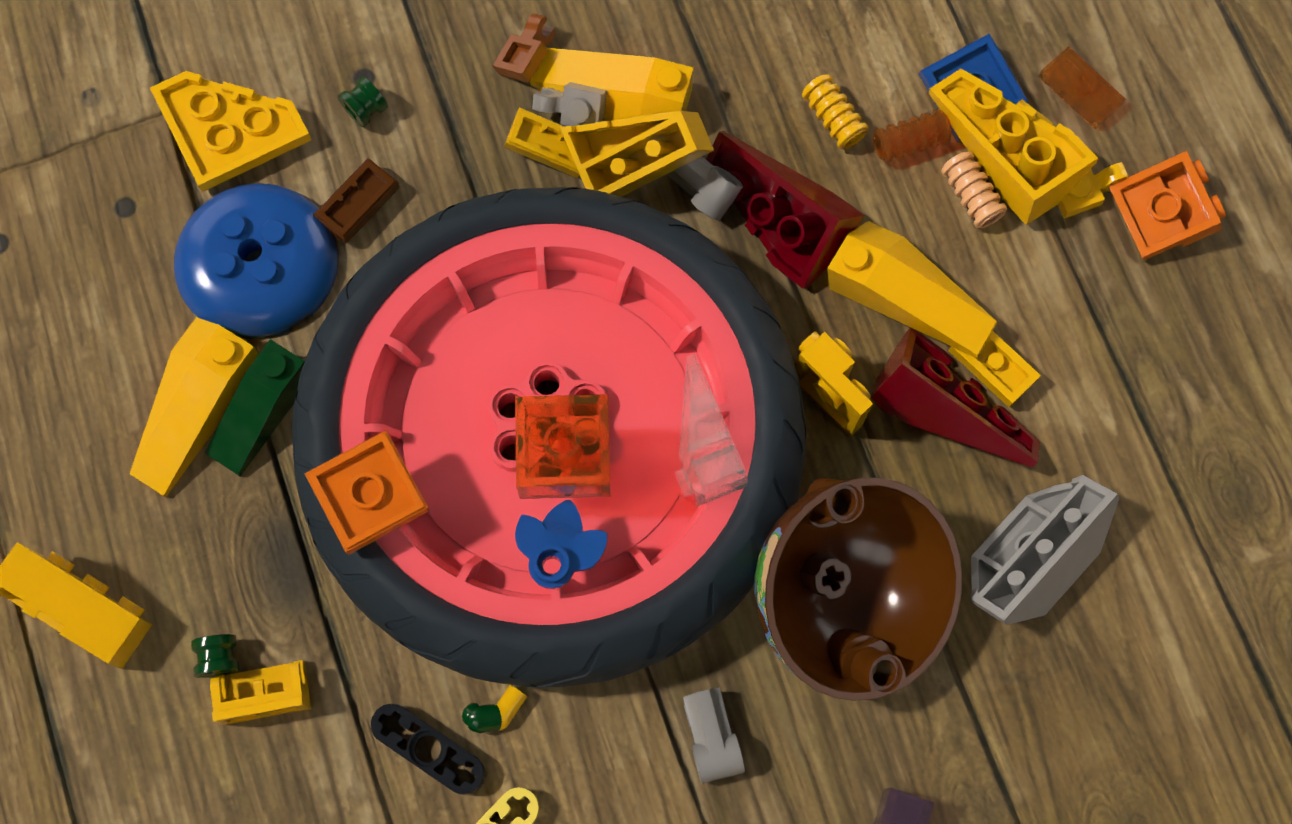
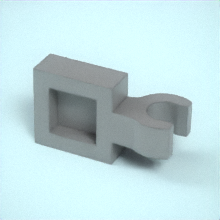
(577, 103)

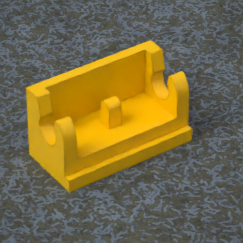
(260, 693)

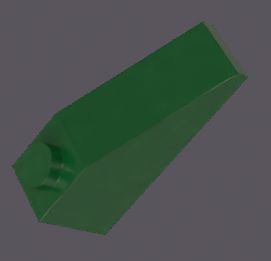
(256, 407)

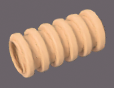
(973, 189)

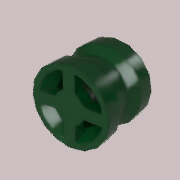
(362, 101)
(214, 655)

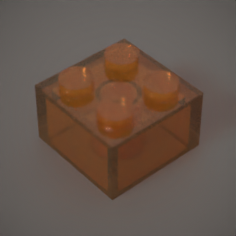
(562, 446)

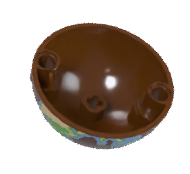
(853, 569)

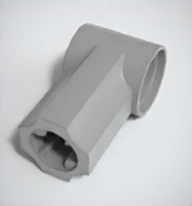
(709, 186)
(714, 746)

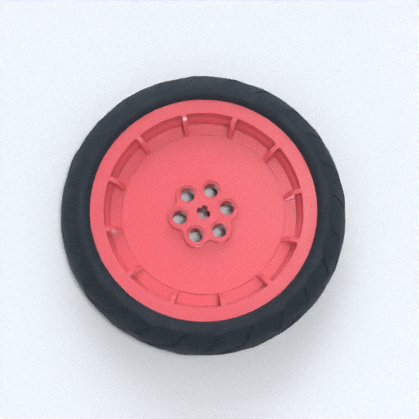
(484, 313)

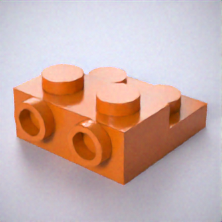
(1168, 205)

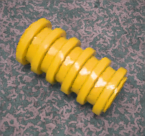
(835, 112)

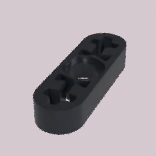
(394, 741)

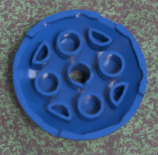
(263, 294)

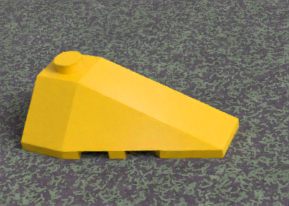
(190, 402)

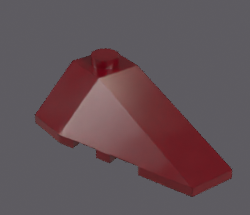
(787, 211)
(930, 395)

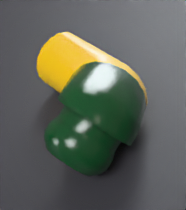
(494, 716)

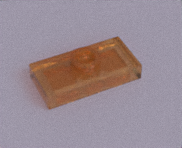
(1081, 87)

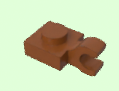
(525, 53)

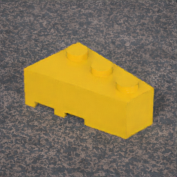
(635, 150)
(73, 605)

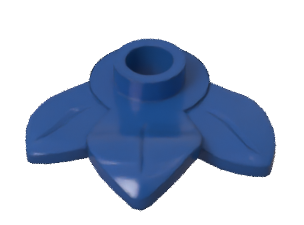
(561, 539)

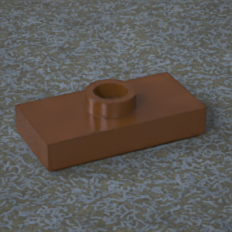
(356, 200)

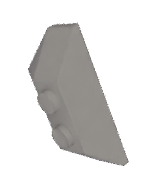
(1041, 549)

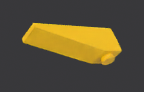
(632, 82)
(1019, 152)
(903, 284)

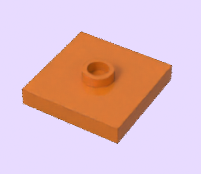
(367, 492)

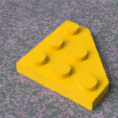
(226, 126)

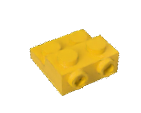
(824, 375)

